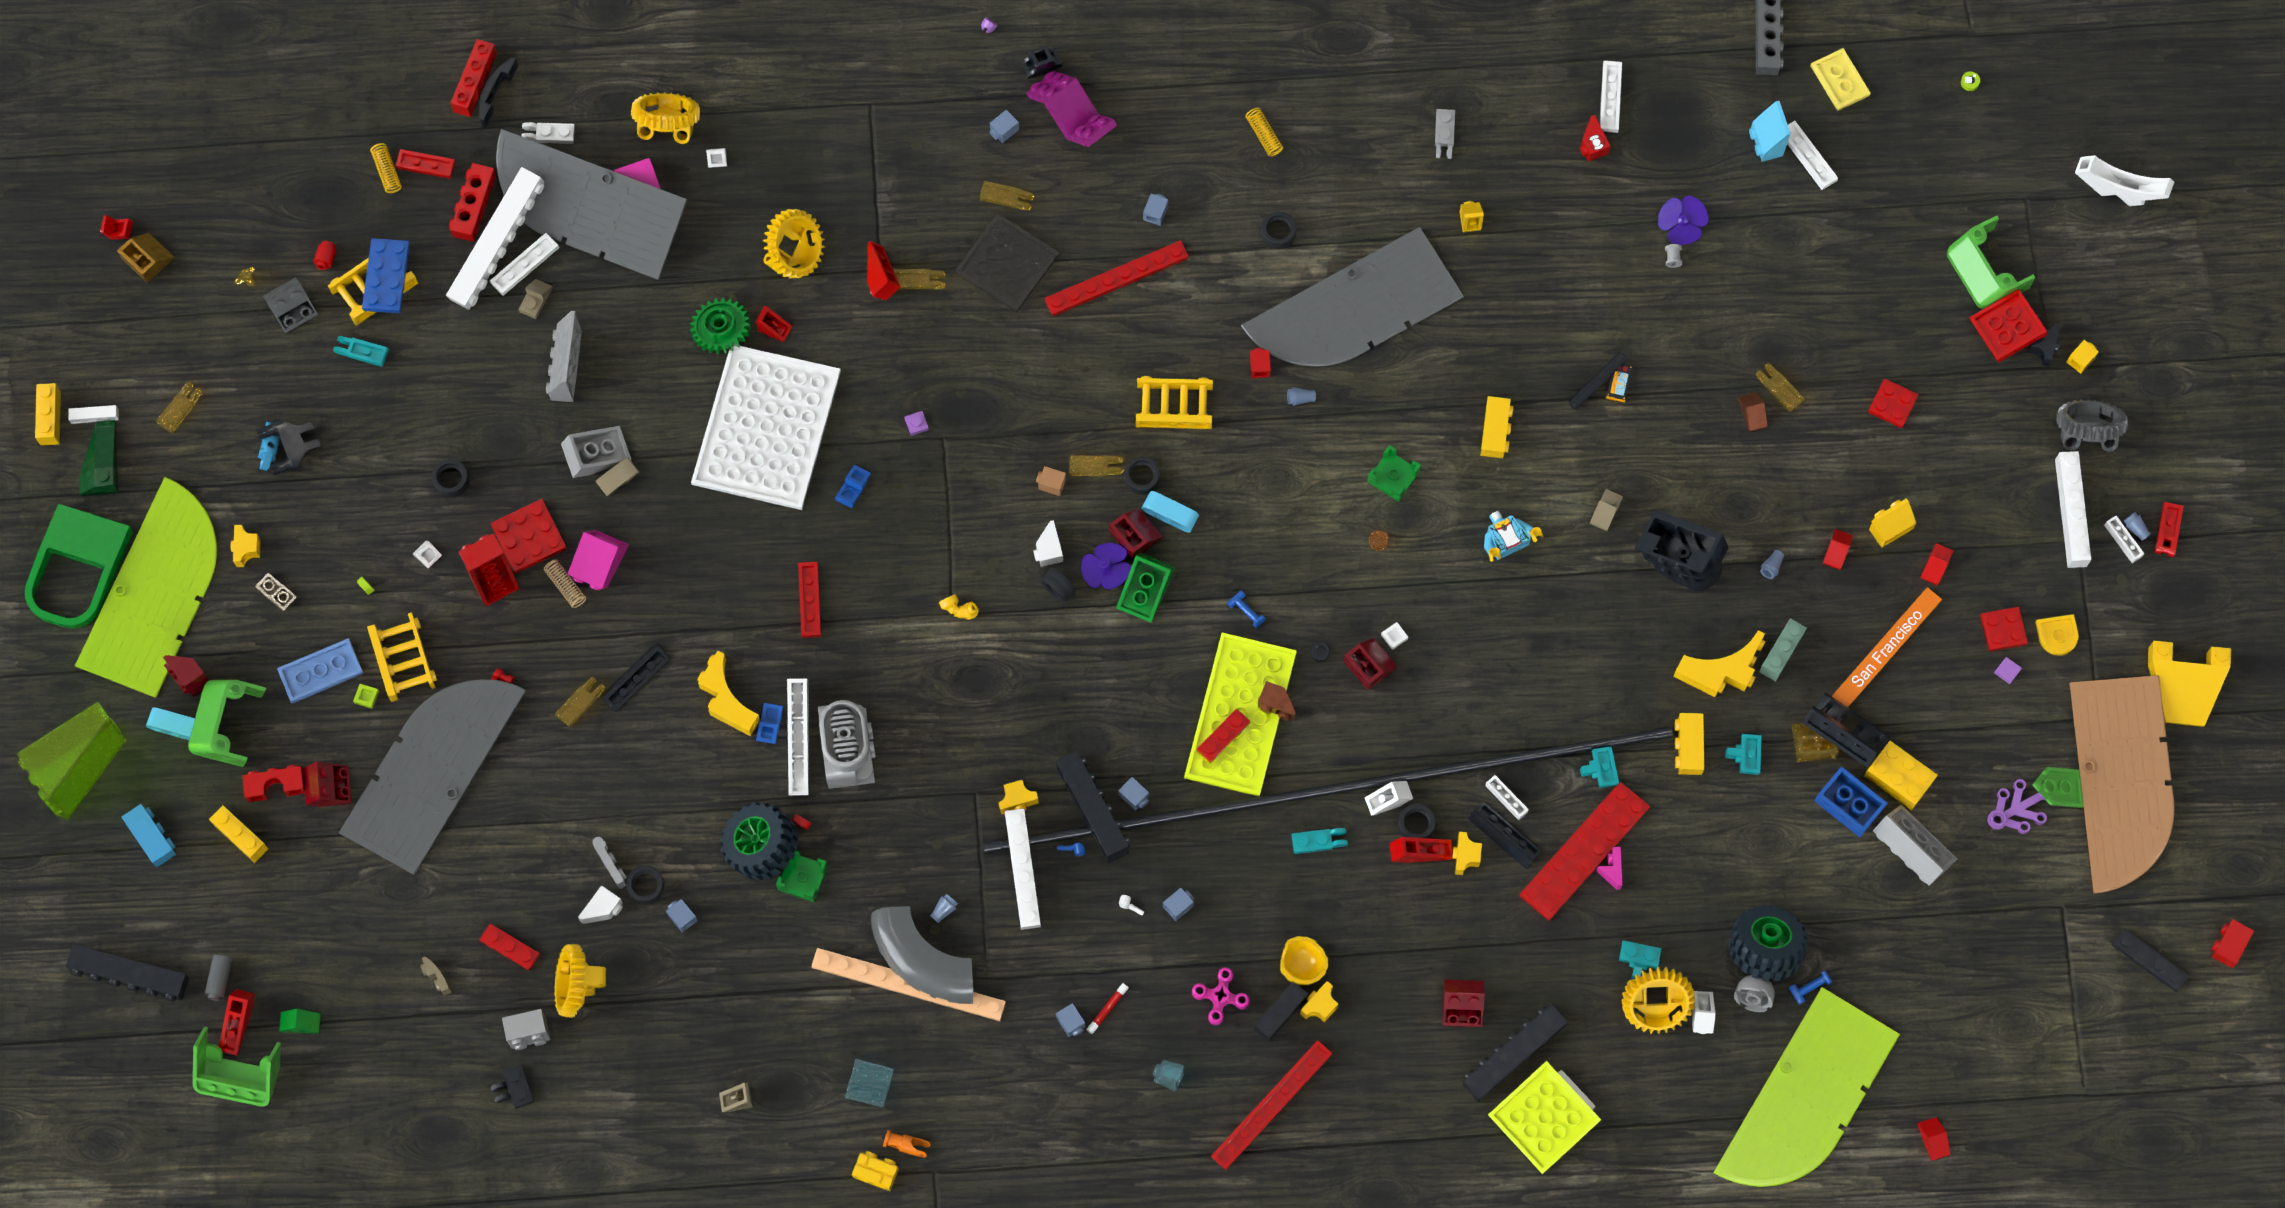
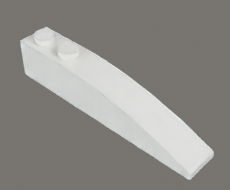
(798, 736)

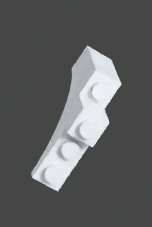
(2127, 186)

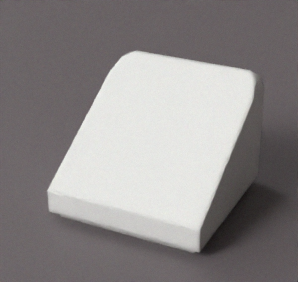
(427, 554)

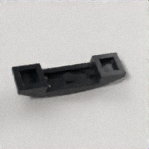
(505, 72)

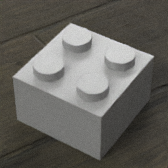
(526, 1029)

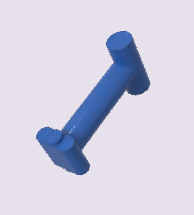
(1237, 600)
(1798, 993)

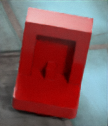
(116, 228)

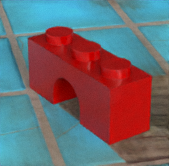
(257, 783)

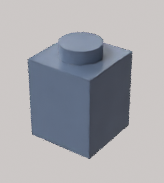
(1003, 126)
(1155, 209)
(1134, 794)
(1178, 903)
(681, 915)
(1071, 1020)

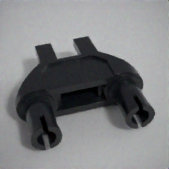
(291, 441)

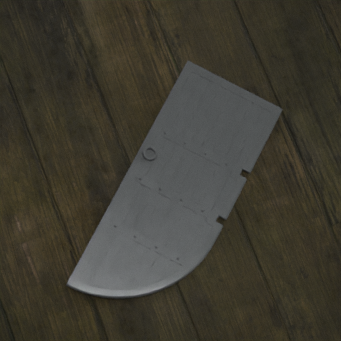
(593, 205)
(1358, 305)
(430, 770)

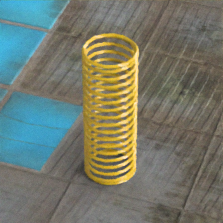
(1265, 131)
(375, 152)

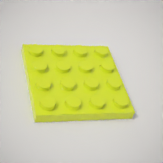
(1544, 1117)

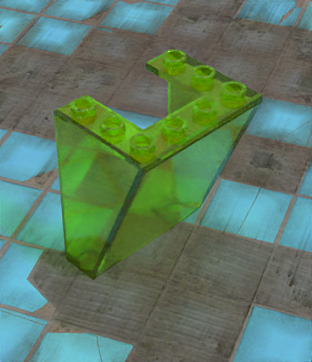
(72, 758)

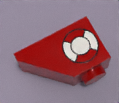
(1594, 141)

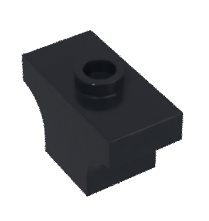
(1041, 61)
(2046, 346)

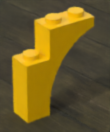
(725, 705)

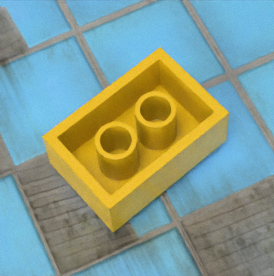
(1900, 775)

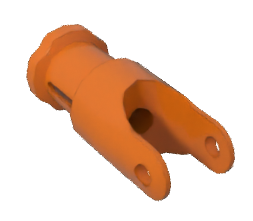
(905, 1143)

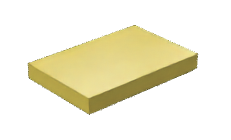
(1840, 79)

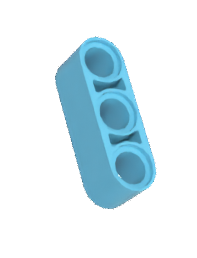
(1170, 511)
(170, 723)

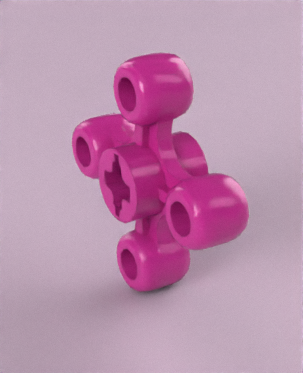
(1228, 997)

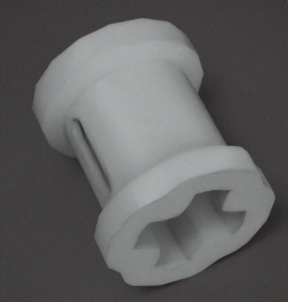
(1673, 255)

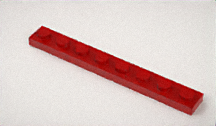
(1116, 278)
(1271, 1105)

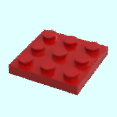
(2008, 325)
(528, 536)

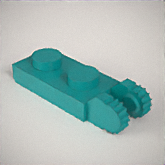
(362, 350)
(1317, 840)

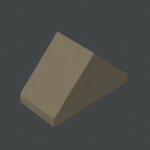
(736, 1098)

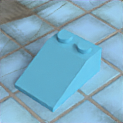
(1770, 133)

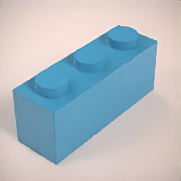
(149, 835)

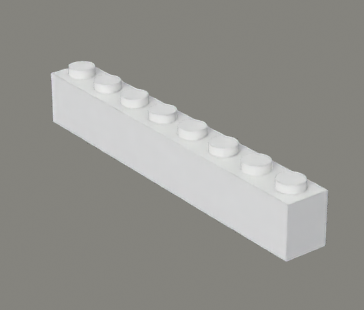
(495, 238)

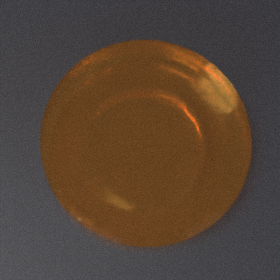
(1378, 540)

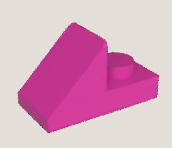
(1612, 873)

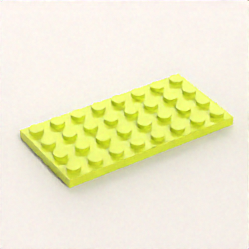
(1234, 683)

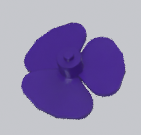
(1680, 214)
(1101, 570)

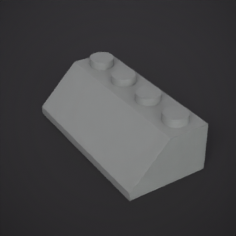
(1914, 845)

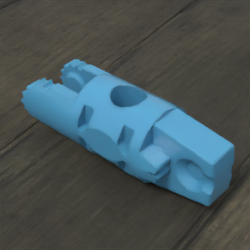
(266, 453)

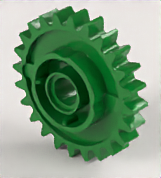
(706, 323)

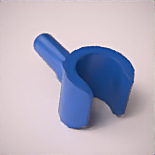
(1078, 848)

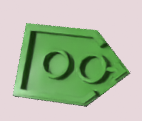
(2060, 787)

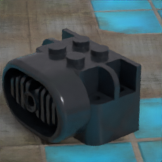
(1683, 550)

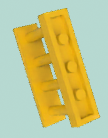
(339, 284)
(1168, 420)
(383, 653)

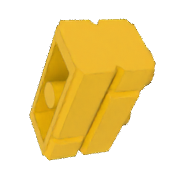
(875, 1171)

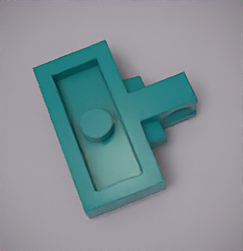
(1747, 754)
(1602, 767)
(1639, 956)

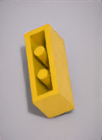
(48, 414)
(1496, 427)
(1690, 743)
(238, 834)

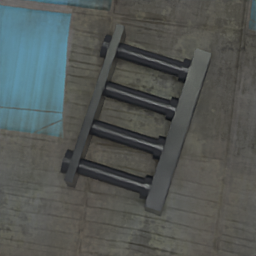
(1846, 729)

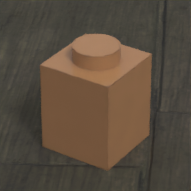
(1051, 481)

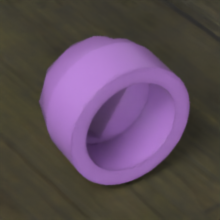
(989, 24)

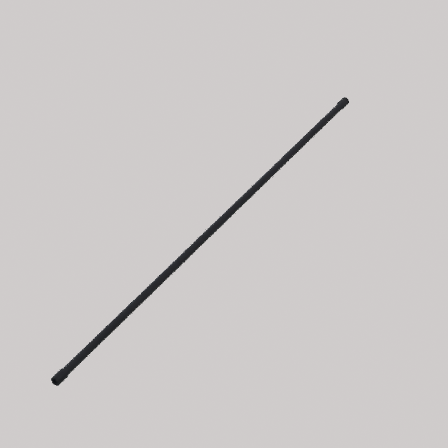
(1656, 734)

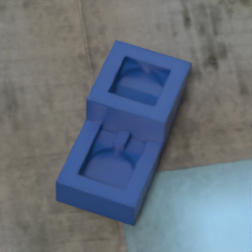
(853, 486)
(770, 723)

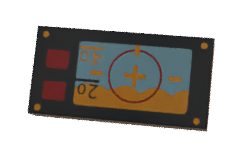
(1619, 383)

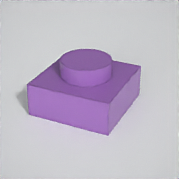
(916, 423)

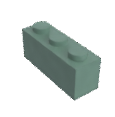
(1782, 650)

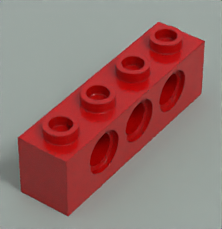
(473, 78)
(468, 229)

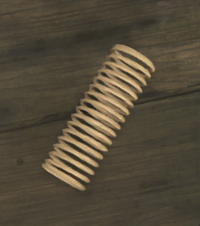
(573, 602)

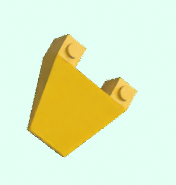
(2188, 688)

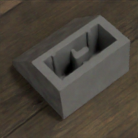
(290, 305)

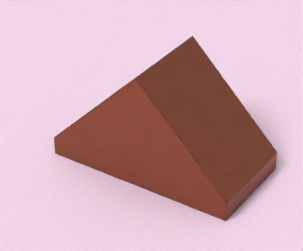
(1753, 411)

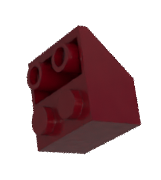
(1134, 532)
(1369, 663)
(186, 674)
(327, 784)
(1463, 1003)

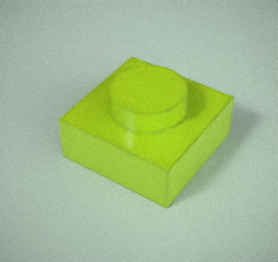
(366, 696)

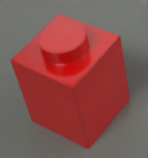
(1260, 363)

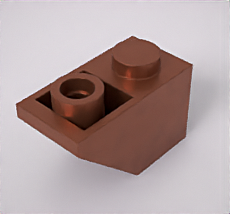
(1276, 700)

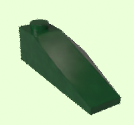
(100, 466)

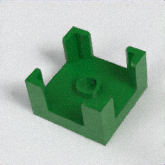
(1393, 474)
(803, 877)

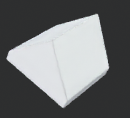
(716, 157)

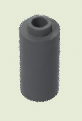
(218, 977)

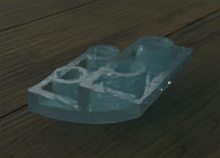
(869, 1083)

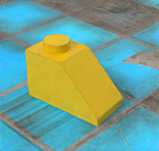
(1471, 216)

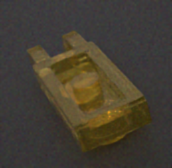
(1005, 195)
(919, 278)
(1780, 388)
(178, 408)
(1094, 465)
(578, 703)

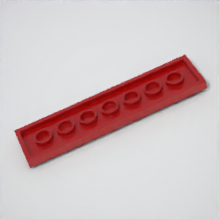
(1584, 851)

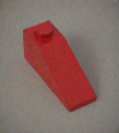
(880, 273)
(1420, 850)
(236, 1020)

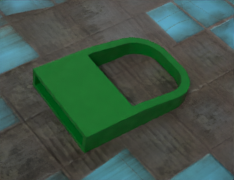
(82, 539)

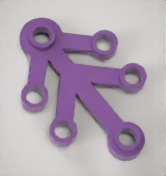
(2017, 808)

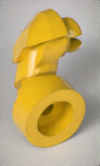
(965, 611)

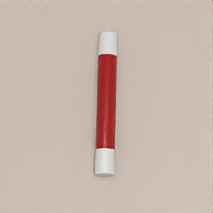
(1107, 1008)

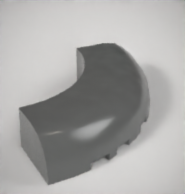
(917, 960)

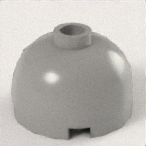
(1755, 994)

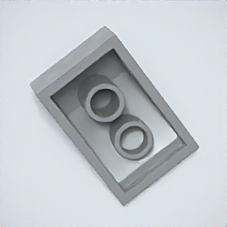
(594, 450)

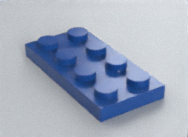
(385, 275)

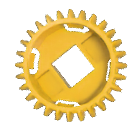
(667, 116)
(793, 225)
(581, 982)
(1657, 1017)

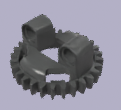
(2088, 424)

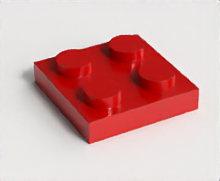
(1893, 403)
(2003, 629)

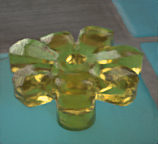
(245, 277)

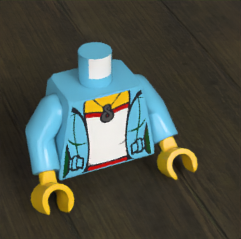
(1508, 536)

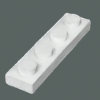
(1610, 96)
(1810, 157)
(524, 264)

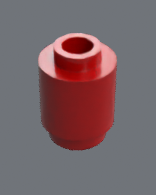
(325, 255)

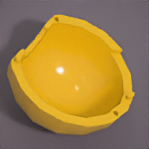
(1303, 961)

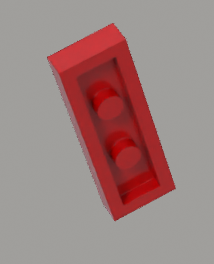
(425, 164)
(1223, 736)
(509, 947)

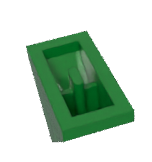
(300, 1021)

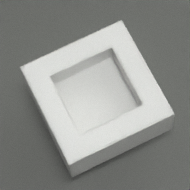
(1394, 635)

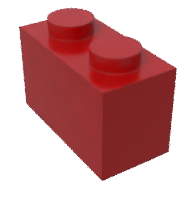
(2232, 943)

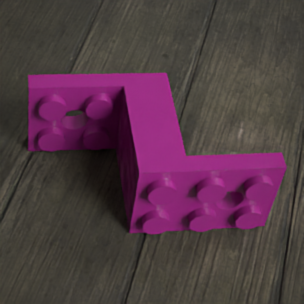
(1071, 108)

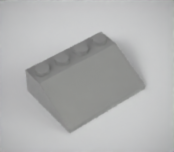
(565, 359)

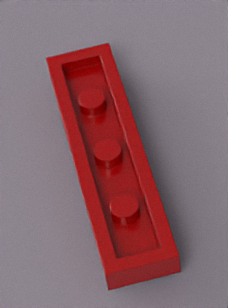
(809, 599)

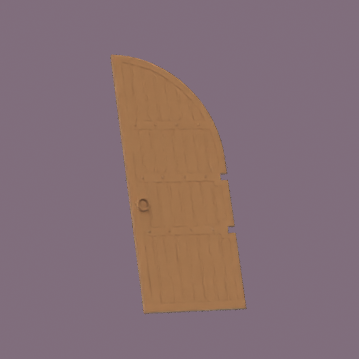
(2122, 776)

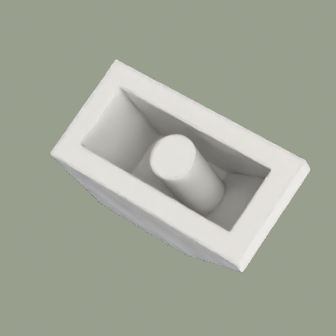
(1048, 547)
(1389, 797)
(601, 907)
(1703, 1013)

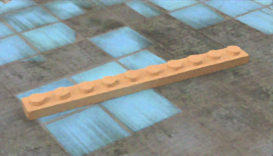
(887, 979)

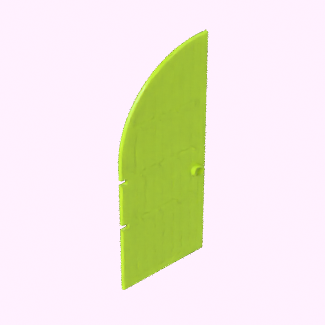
(154, 593)
(1808, 1095)

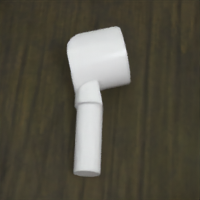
(1125, 903)

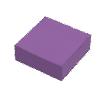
(2007, 670)

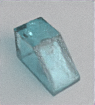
(1168, 1074)

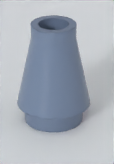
(1300, 396)
(2137, 526)
(1771, 566)
(943, 908)

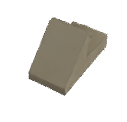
(535, 298)
(1606, 510)

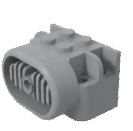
(846, 744)

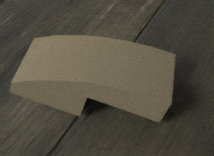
(617, 476)
(275, 592)
(433, 972)

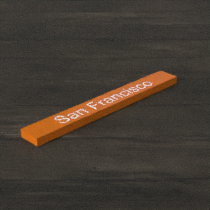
(1887, 647)

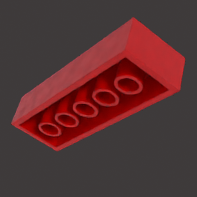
(489, 569)

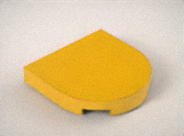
(2057, 634)

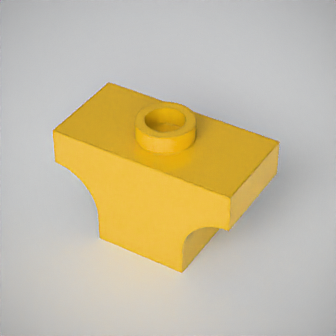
(244, 546)
(1017, 797)
(1466, 853)
(1320, 1003)

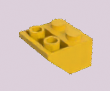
(1893, 522)

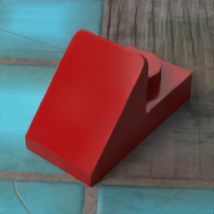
(1936, 564)

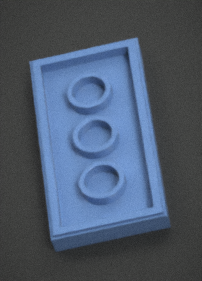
(320, 670)

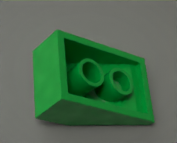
(1145, 587)

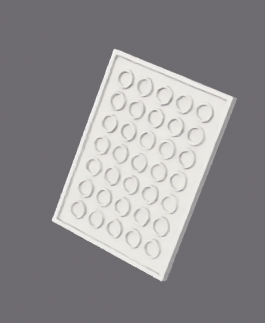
(766, 427)

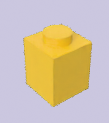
(2082, 356)

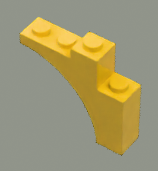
(1733, 669)

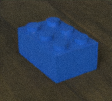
(1850, 802)

